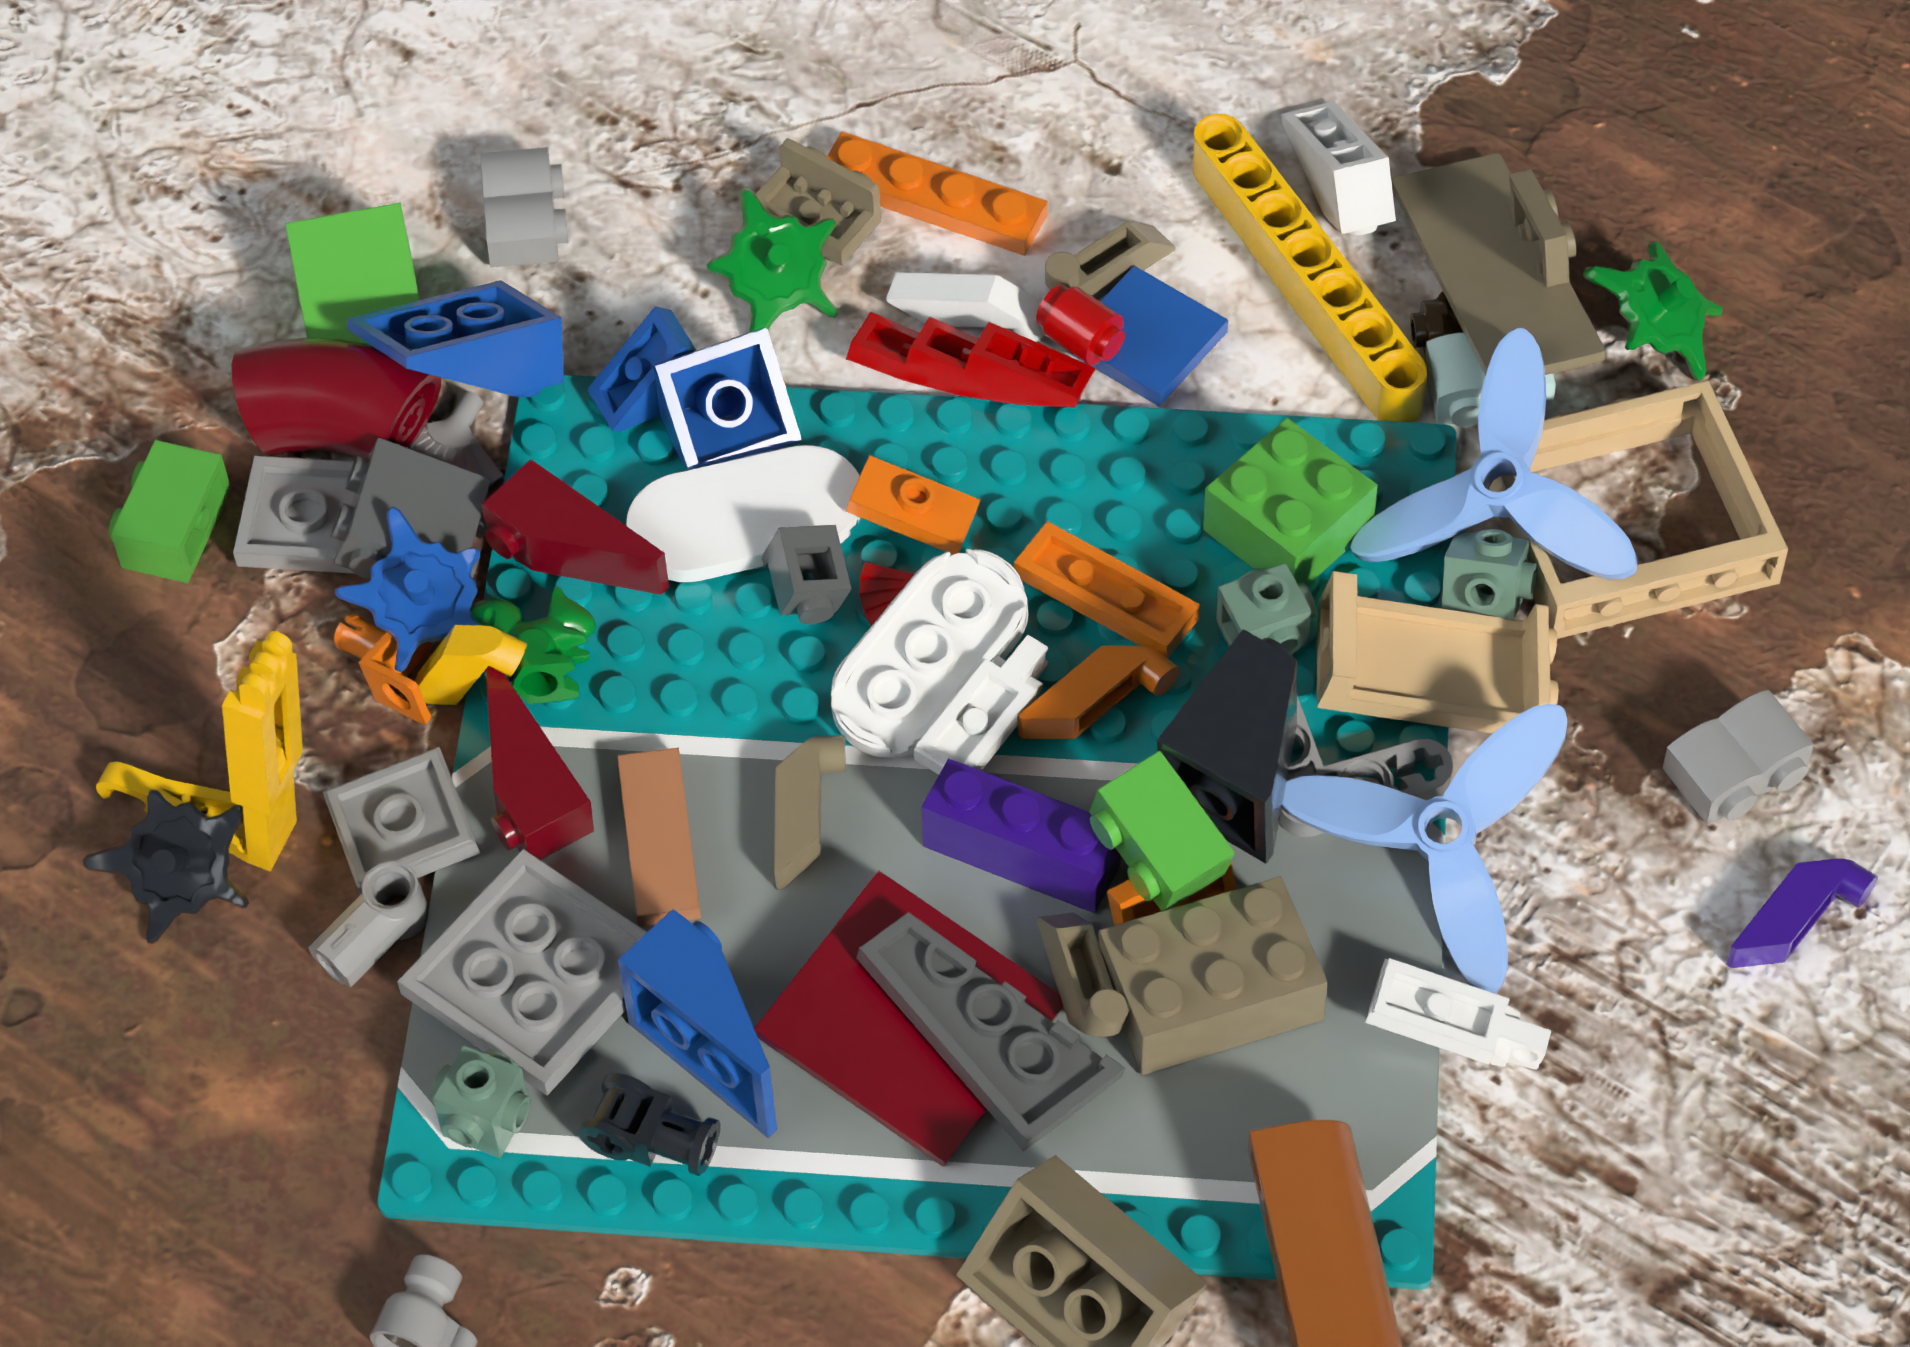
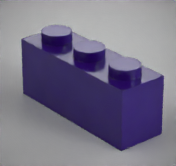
(1017, 835)

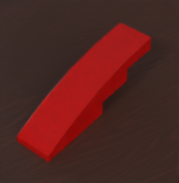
(991, 367)

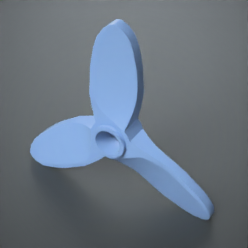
(1543, 509)
(1481, 793)

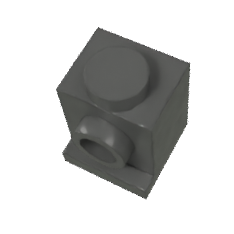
(808, 572)

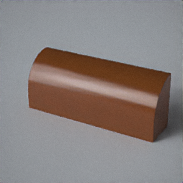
(1322, 1236)

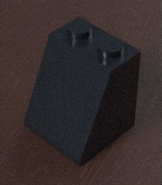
(1238, 741)

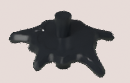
(175, 861)

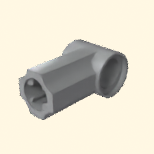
(369, 926)

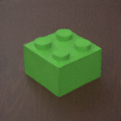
(1289, 504)

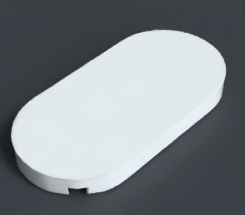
(728, 512)
(926, 650)

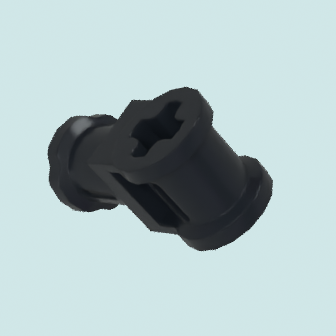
(641, 1123)

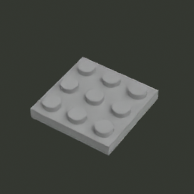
(528, 971)

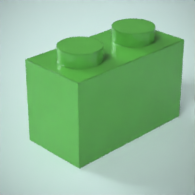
(170, 511)
(1160, 832)

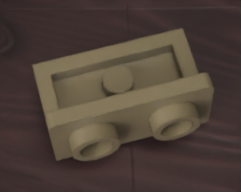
(819, 189)

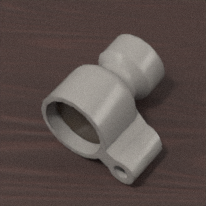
(417, 1314)

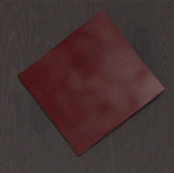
(861, 1043)

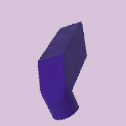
(1796, 909)

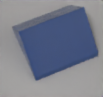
(725, 401)

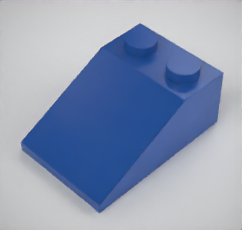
(474, 337)
(691, 1010)

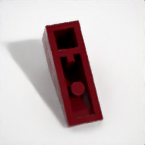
(568, 535)
(533, 789)

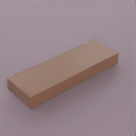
(658, 835)

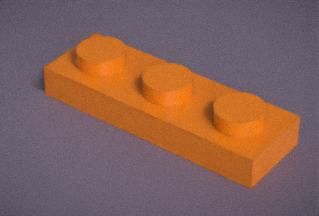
(1106, 590)

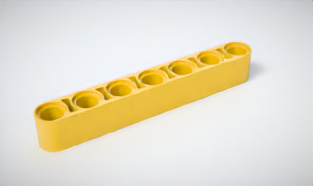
(1309, 270)

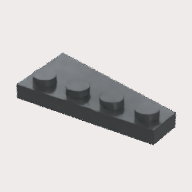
(1002, 1048)

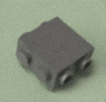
(433, 495)

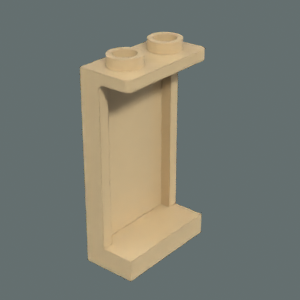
(1429, 661)

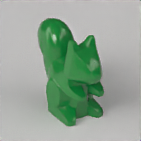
(549, 648)

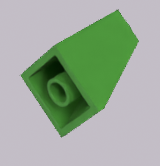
(351, 267)

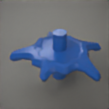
(416, 589)

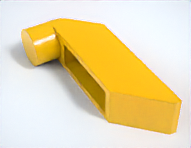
(462, 660)

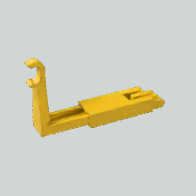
(261, 753)

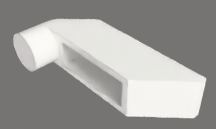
(966, 301)

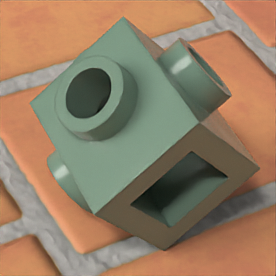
(1488, 574)
(1267, 606)
(481, 1100)

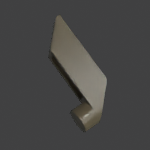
(1108, 259)
(799, 804)
(1082, 975)

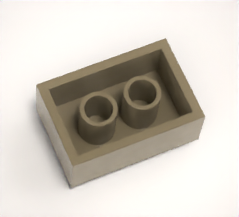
(1214, 975)

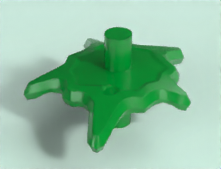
(775, 262)
(1660, 306)

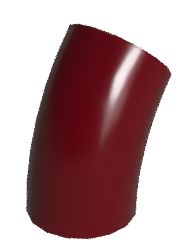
(329, 396)

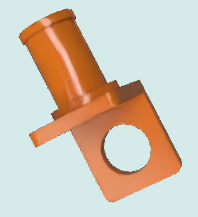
(378, 657)

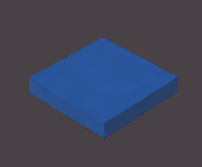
(1163, 335)

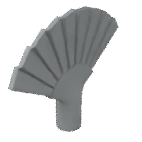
(454, 441)

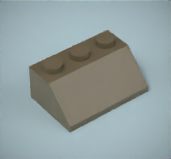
(1077, 1267)

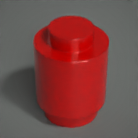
(1081, 324)

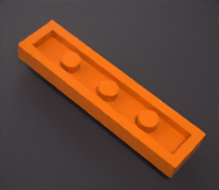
(944, 194)

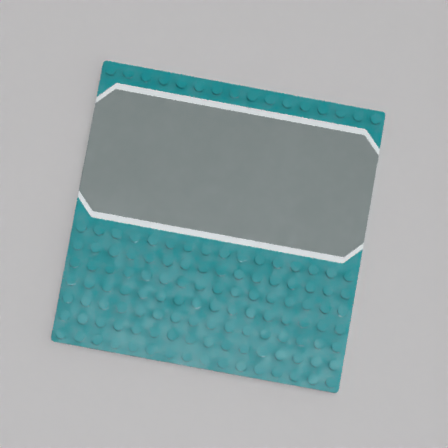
(747, 686)

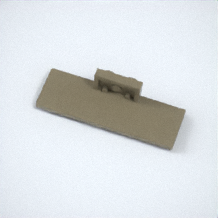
(1500, 258)

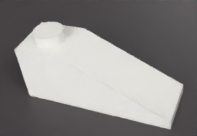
(1342, 168)

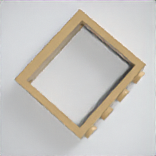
(1676, 580)

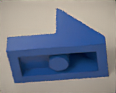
(627, 385)

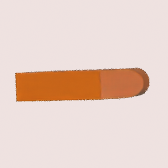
(1094, 690)

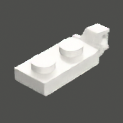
(985, 709)
(1454, 1017)

